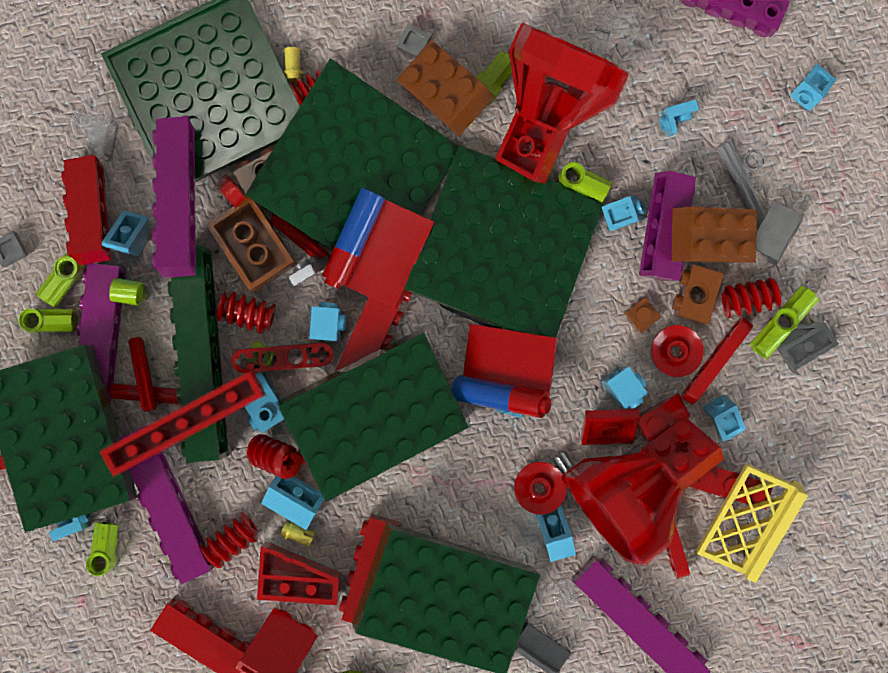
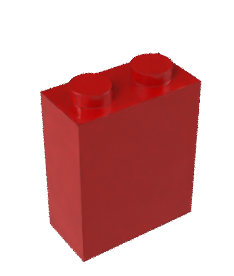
(278, 645)

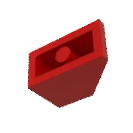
(661, 417)

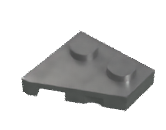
(307, 269)
(806, 344)

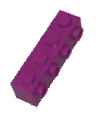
(758, 15)
(668, 192)

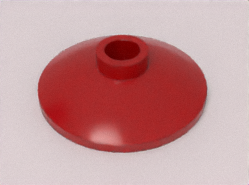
(690, 352)
(553, 493)

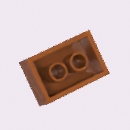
(445, 88)
(714, 235)
(252, 244)

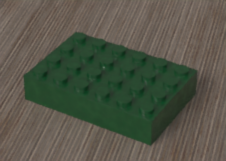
(372, 415)
(52, 438)
(445, 599)

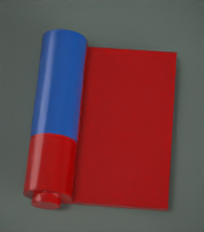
(377, 248)
(507, 371)

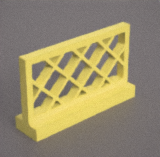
(773, 527)

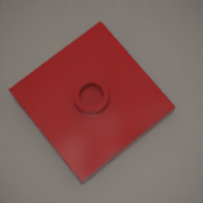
(609, 426)

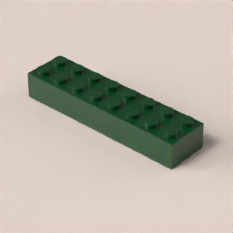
(198, 353)

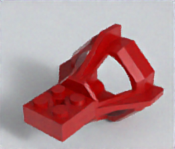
(546, 109)
(627, 490)

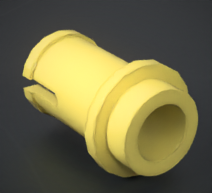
(292, 64)
(297, 534)

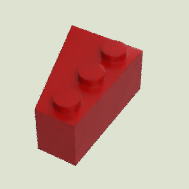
(295, 579)

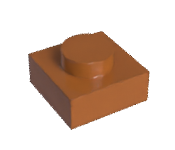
(642, 315)

